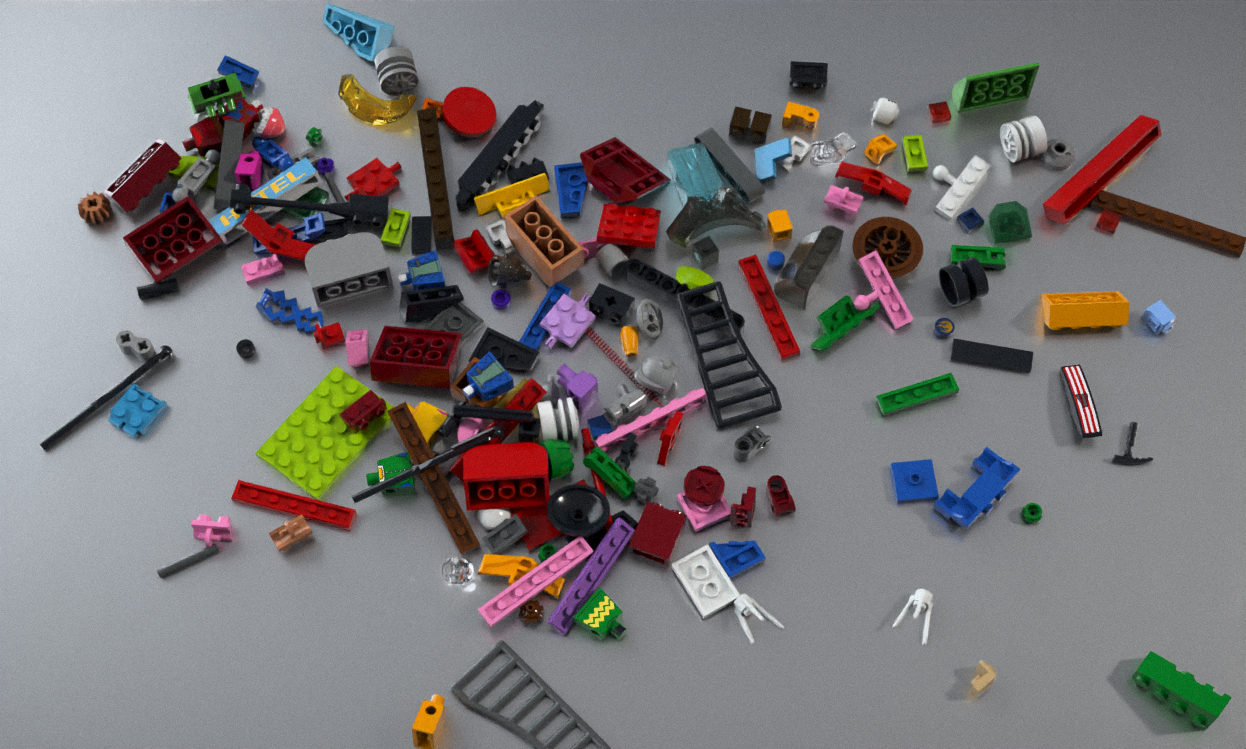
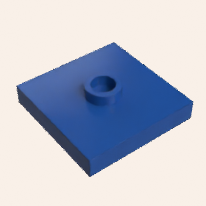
(914, 481)

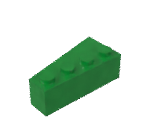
(1180, 690)

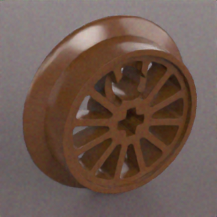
(900, 231)

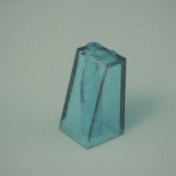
(693, 172)

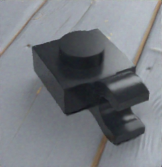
(629, 448)

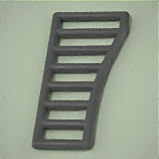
(544, 689)

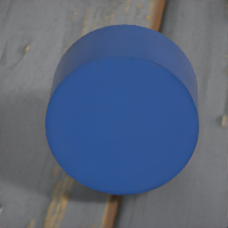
(775, 260)

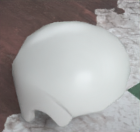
(492, 518)

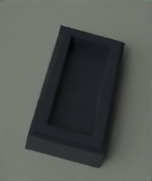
(421, 234)

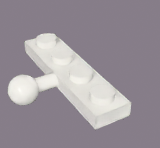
(961, 187)

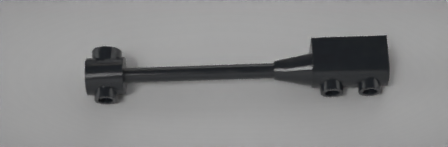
(358, 209)

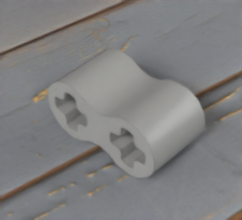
(135, 346)

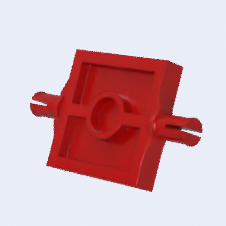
(373, 179)

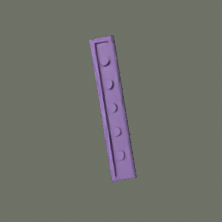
(591, 575)

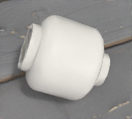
(884, 111)

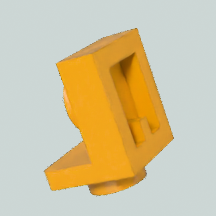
(879, 147)

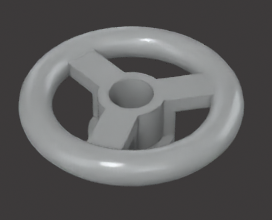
(646, 318)

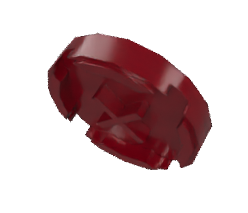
(704, 485)

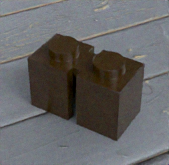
(740, 125)

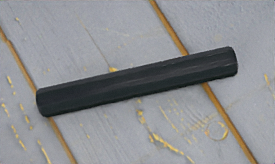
(493, 413)

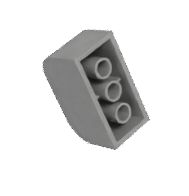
(347, 268)

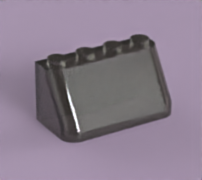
(808, 266)

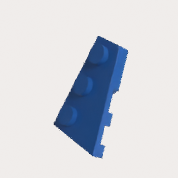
(571, 188)

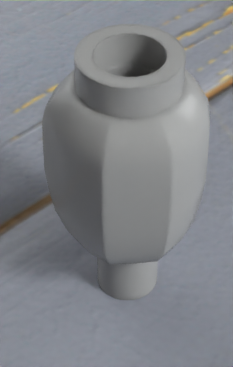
(552, 391)

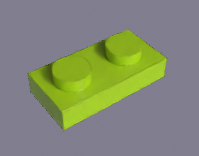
(915, 153)
(395, 228)

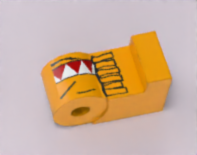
(801, 116)

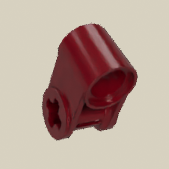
(779, 500)

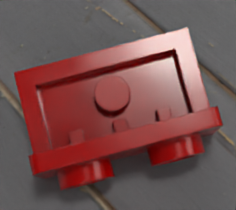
(474, 252)

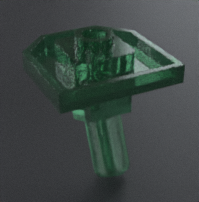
(1009, 222)

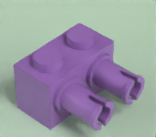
(580, 387)

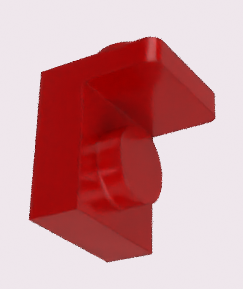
(329, 335)

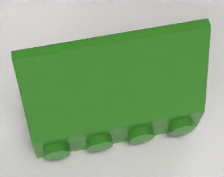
(994, 87)

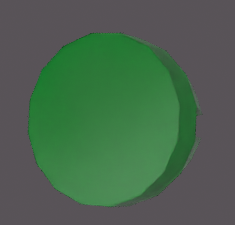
(558, 458)

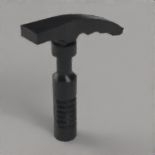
(1127, 458)

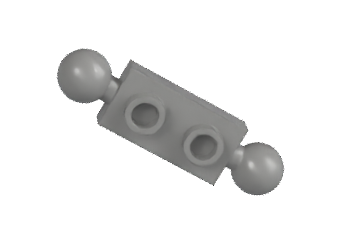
(196, 175)

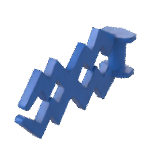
(296, 313)

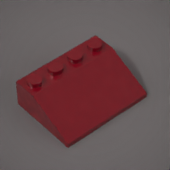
(172, 239)
(416, 357)

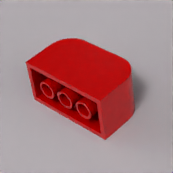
(506, 476)

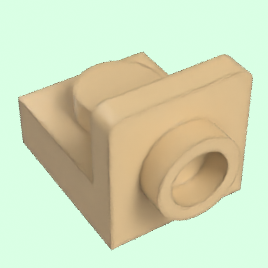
(983, 680)

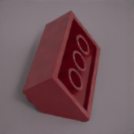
(143, 175)

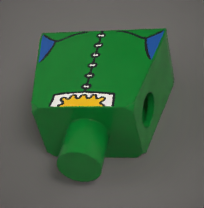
(390, 467)

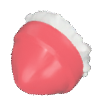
(270, 124)

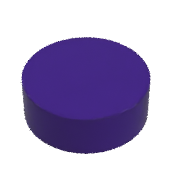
(500, 299)

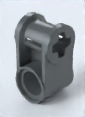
(753, 441)

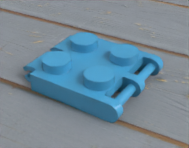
(136, 411)

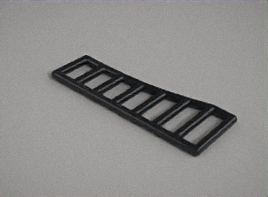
(745, 355)

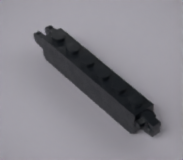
(498, 153)

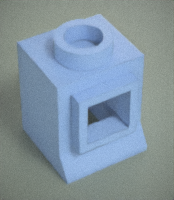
(1159, 317)

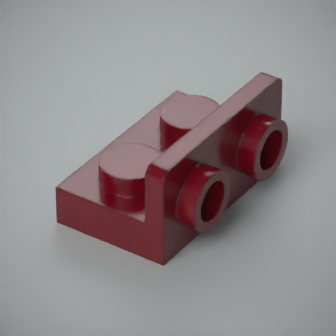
(363, 411)
(743, 514)

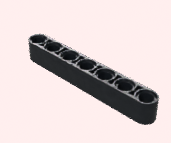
(664, 281)

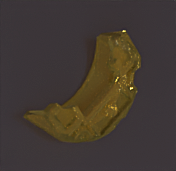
(370, 108)

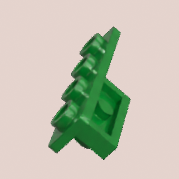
(839, 320)

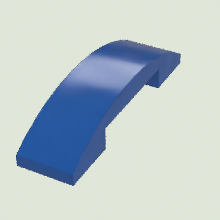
(305, 232)

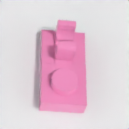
(262, 269)

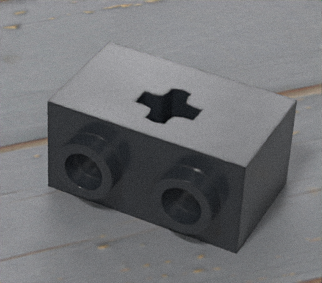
(611, 304)

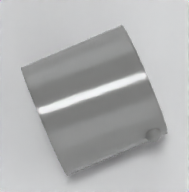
(612, 259)

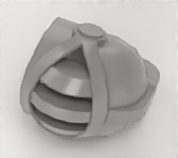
(656, 373)

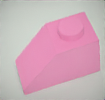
(357, 347)

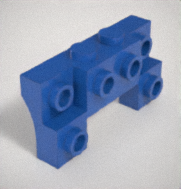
(980, 496)

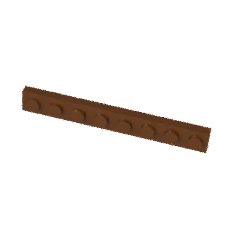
(1170, 223)
(434, 479)

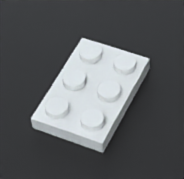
(705, 581)

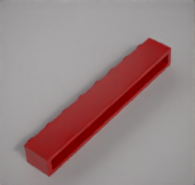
(1102, 169)

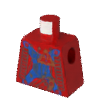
(244, 113)

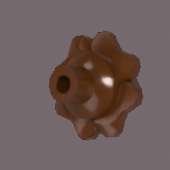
(531, 611)

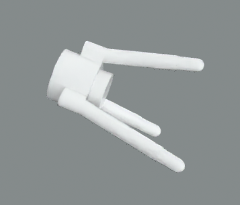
(920, 602)
(746, 606)

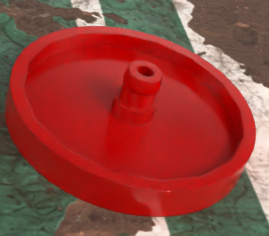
(469, 112)

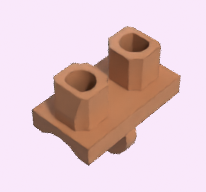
(290, 533)

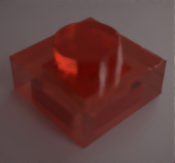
(939, 112)
(1108, 221)

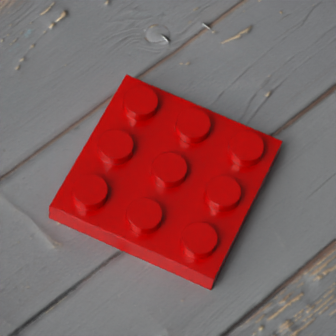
(629, 225)

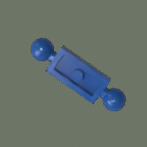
(272, 153)

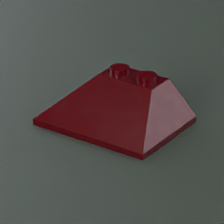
(620, 171)

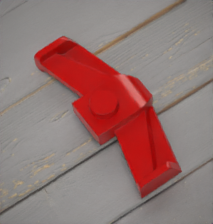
(874, 181)
(276, 239)

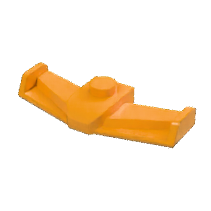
(515, 568)

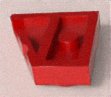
(669, 436)

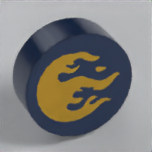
(944, 328)

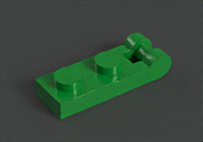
(981, 253)
(610, 472)

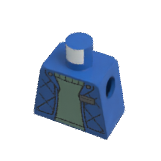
(423, 272)
(487, 379)

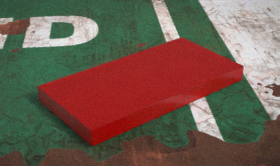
(538, 525)

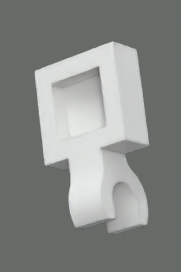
(799, 150)
(499, 235)

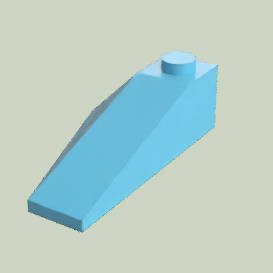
(359, 31)

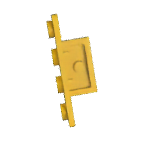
(511, 196)

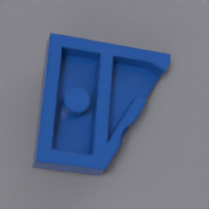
(737, 556)

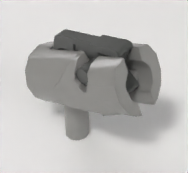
(626, 406)

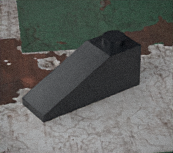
(424, 303)

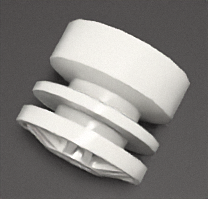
(1023, 138)
(558, 420)

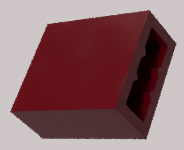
(657, 534)

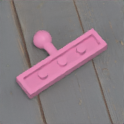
(884, 290)

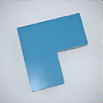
(768, 156)

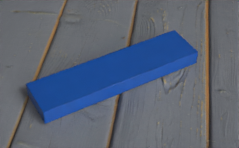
(534, 333)

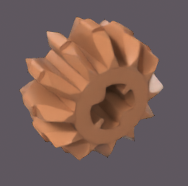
(94, 208)

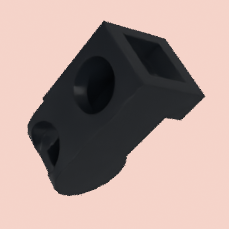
(529, 431)

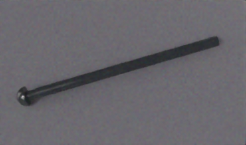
(166, 352)
(457, 449)

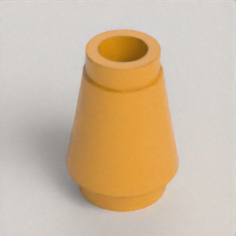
(629, 338)

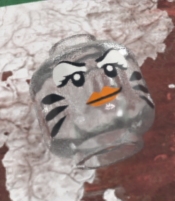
(457, 570)

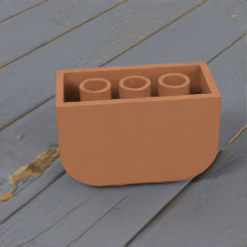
(543, 241)

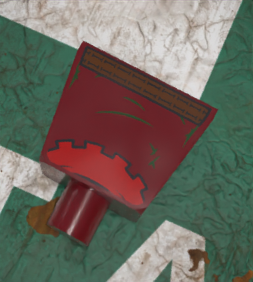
(205, 136)

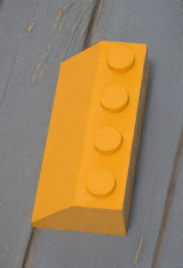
(1085, 310)

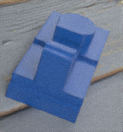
(246, 74)

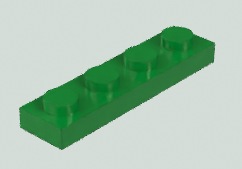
(917, 394)

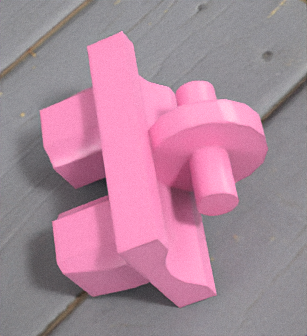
(843, 200)
(210, 530)

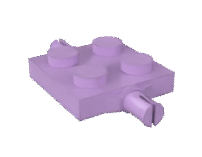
(567, 320)

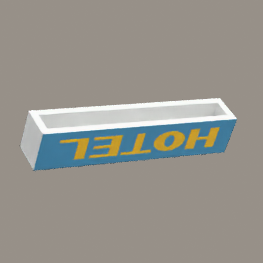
(285, 186)

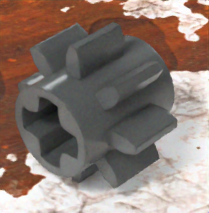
(646, 489)

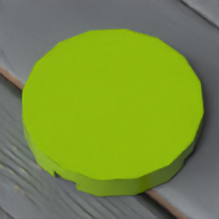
(692, 277)

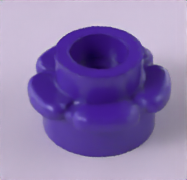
(323, 169)

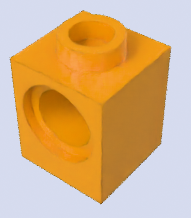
(779, 225)

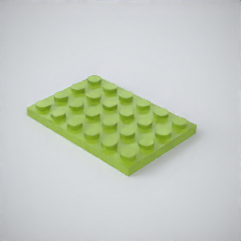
(314, 442)

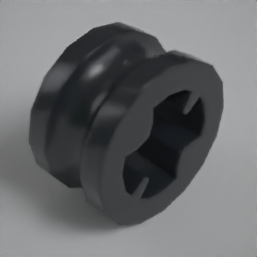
(246, 343)

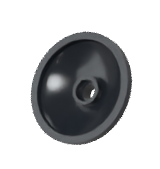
(578, 502)

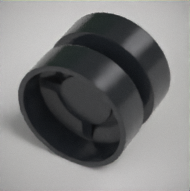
(963, 281)

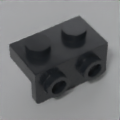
(809, 74)

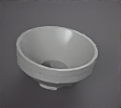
(1056, 160)

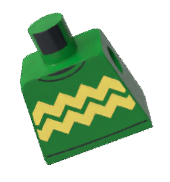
(600, 617)

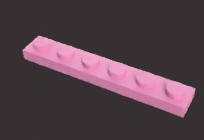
(656, 418)
(535, 581)

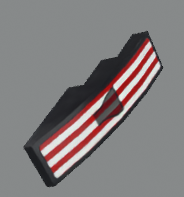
(1081, 401)

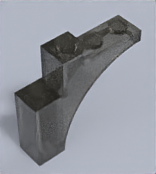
(701, 216)

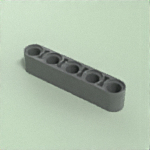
(228, 162)
(730, 166)

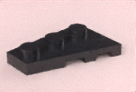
(506, 350)

